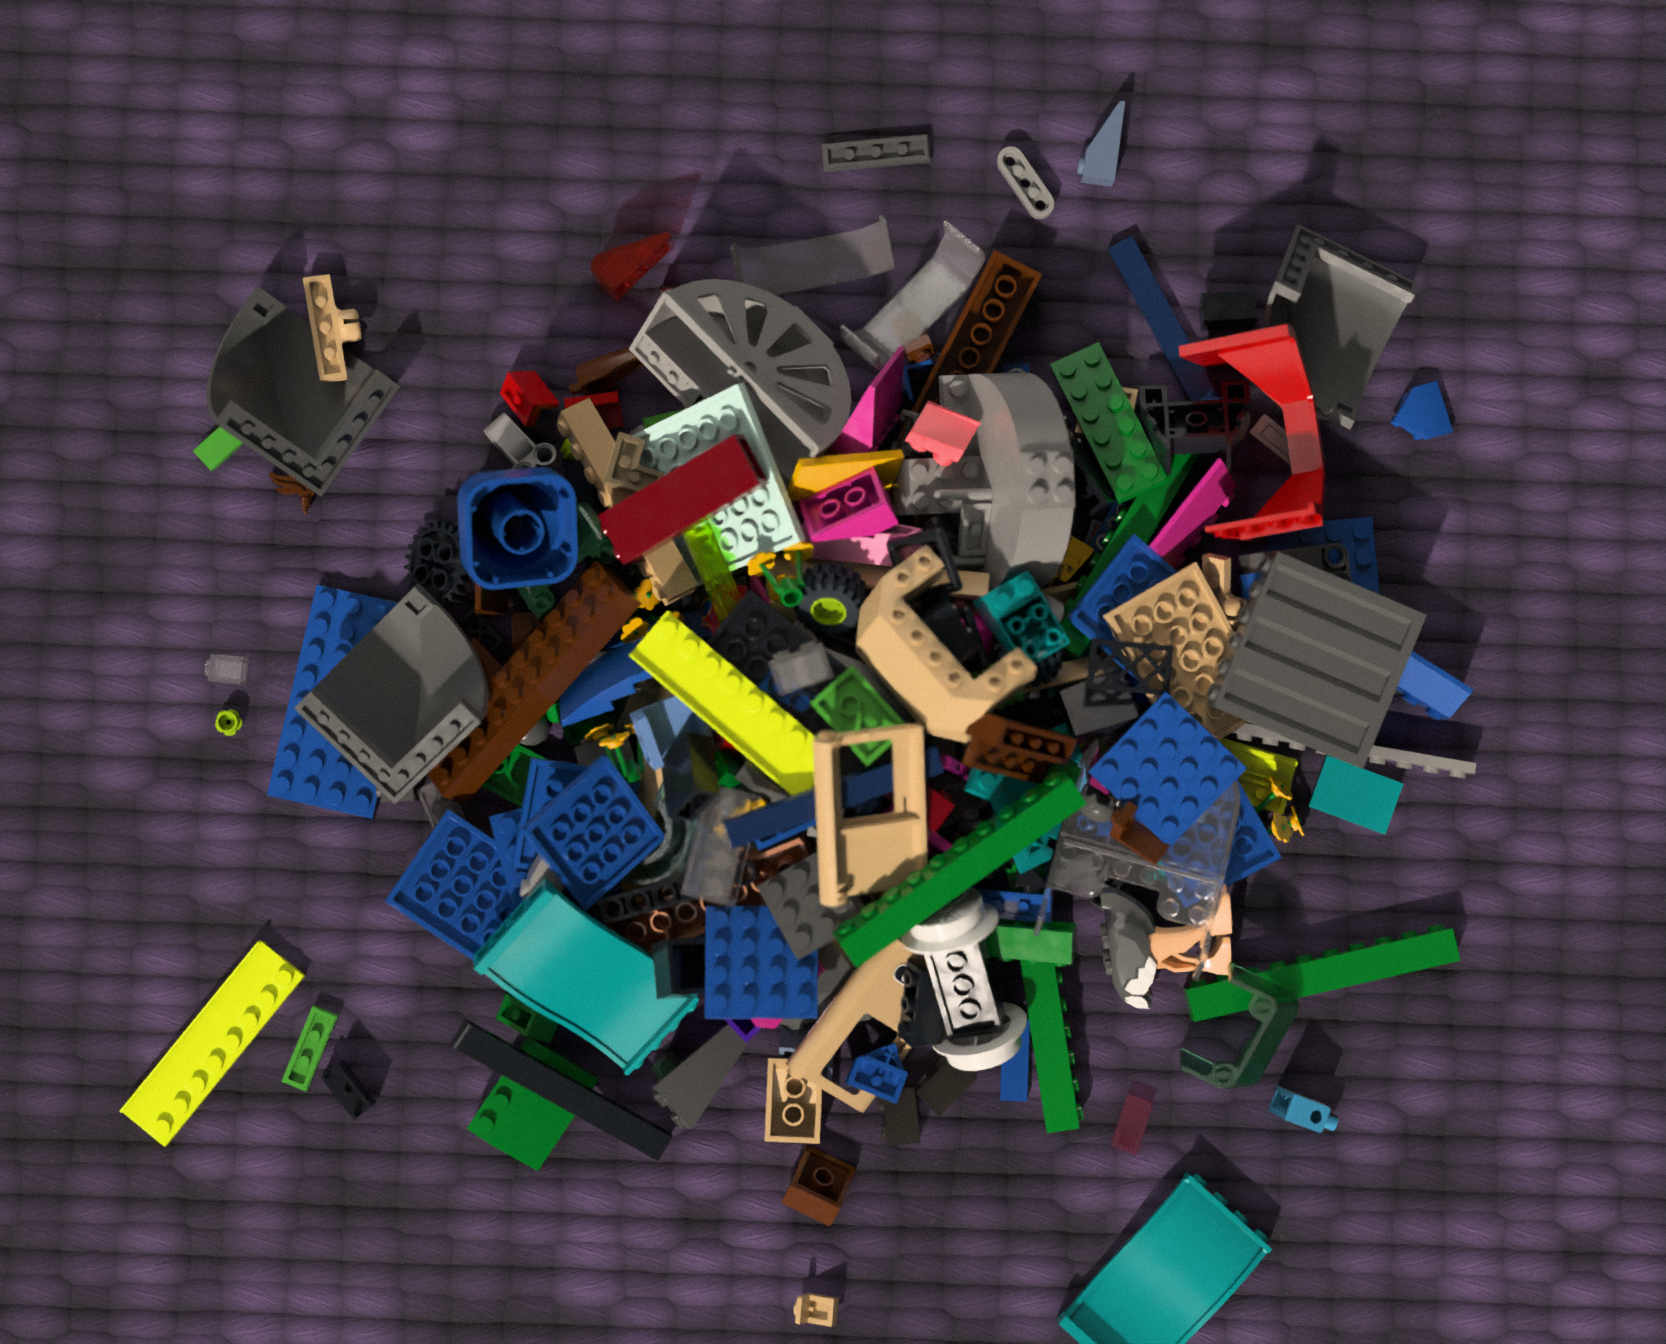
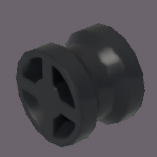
(683, 604)

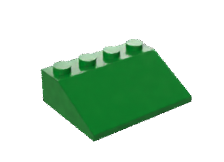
(520, 1119)

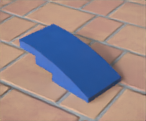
(602, 683)

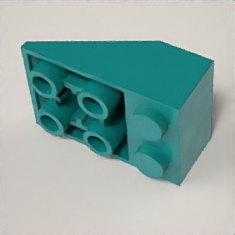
(1022, 618)

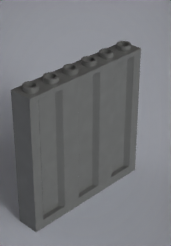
(1315, 658)

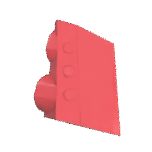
(942, 432)

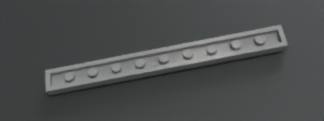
(1377, 755)

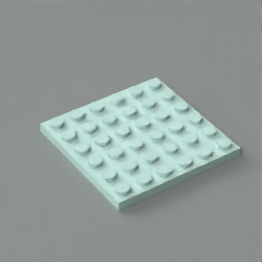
(752, 525)

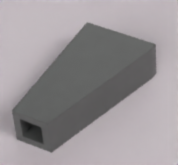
(696, 1079)

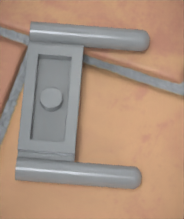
(973, 523)

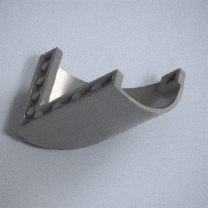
(1340, 315)
(272, 400)
(401, 695)

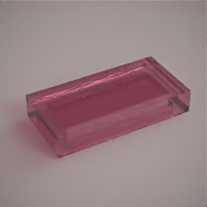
(1131, 1124)

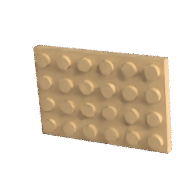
(1189, 618)

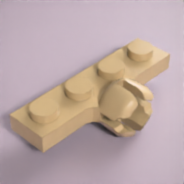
(329, 328)
(1218, 576)

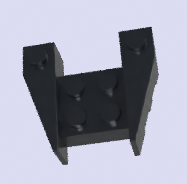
(1196, 425)

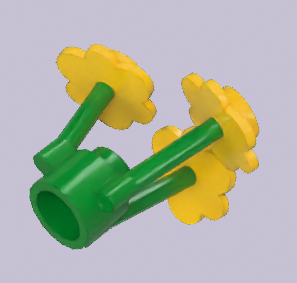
(784, 589)

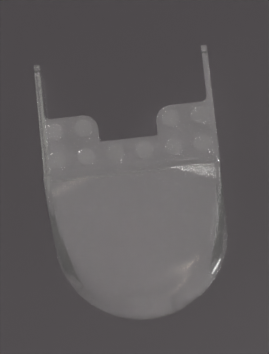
(1186, 876)

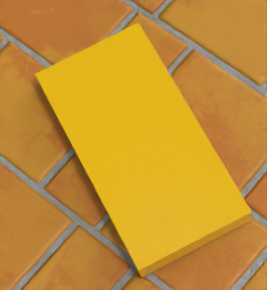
(821, 472)

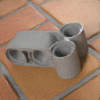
(518, 446)

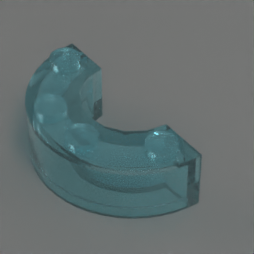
(673, 854)

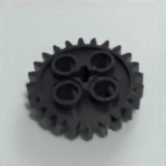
(442, 545)

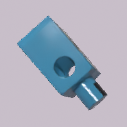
(1302, 1110)

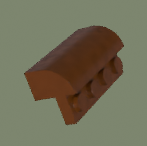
(1015, 748)

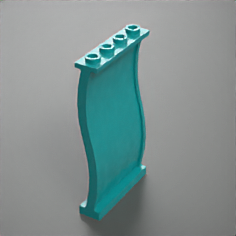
(581, 976)
(1168, 1272)

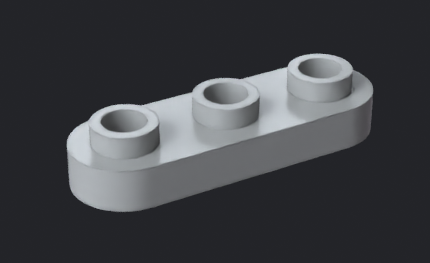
(1023, 171)

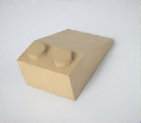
(791, 1106)

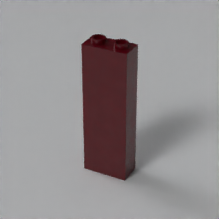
(683, 499)

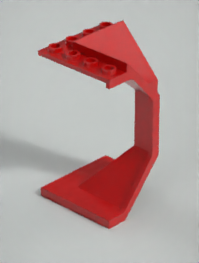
(1276, 366)

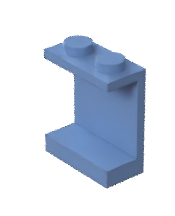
(663, 725)

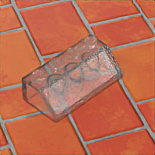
(713, 866)

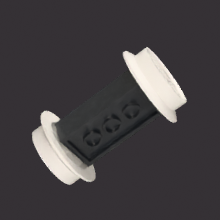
(977, 1025)

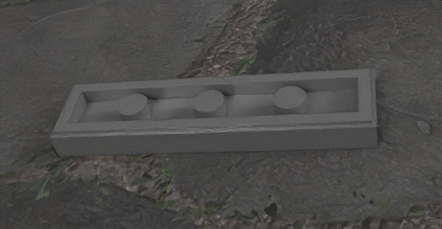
(876, 153)

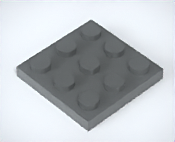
(796, 907)

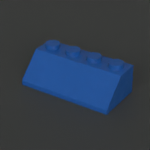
(1432, 688)

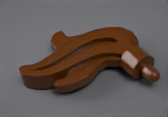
(293, 486)

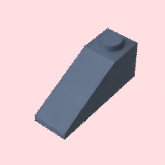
(1101, 156)

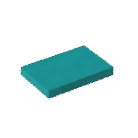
(1355, 795)

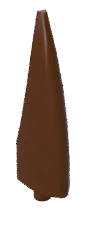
(604, 371)

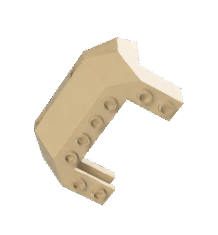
(919, 666)

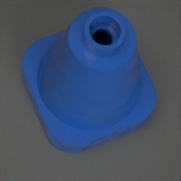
(517, 527)

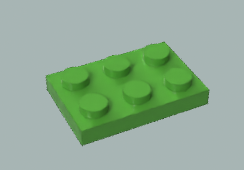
(855, 705)

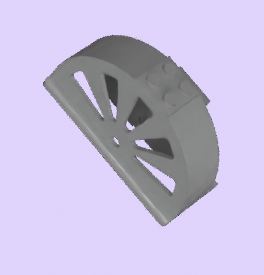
(736, 333)
(1019, 454)

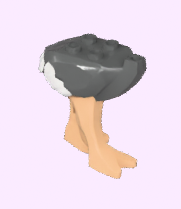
(1138, 947)

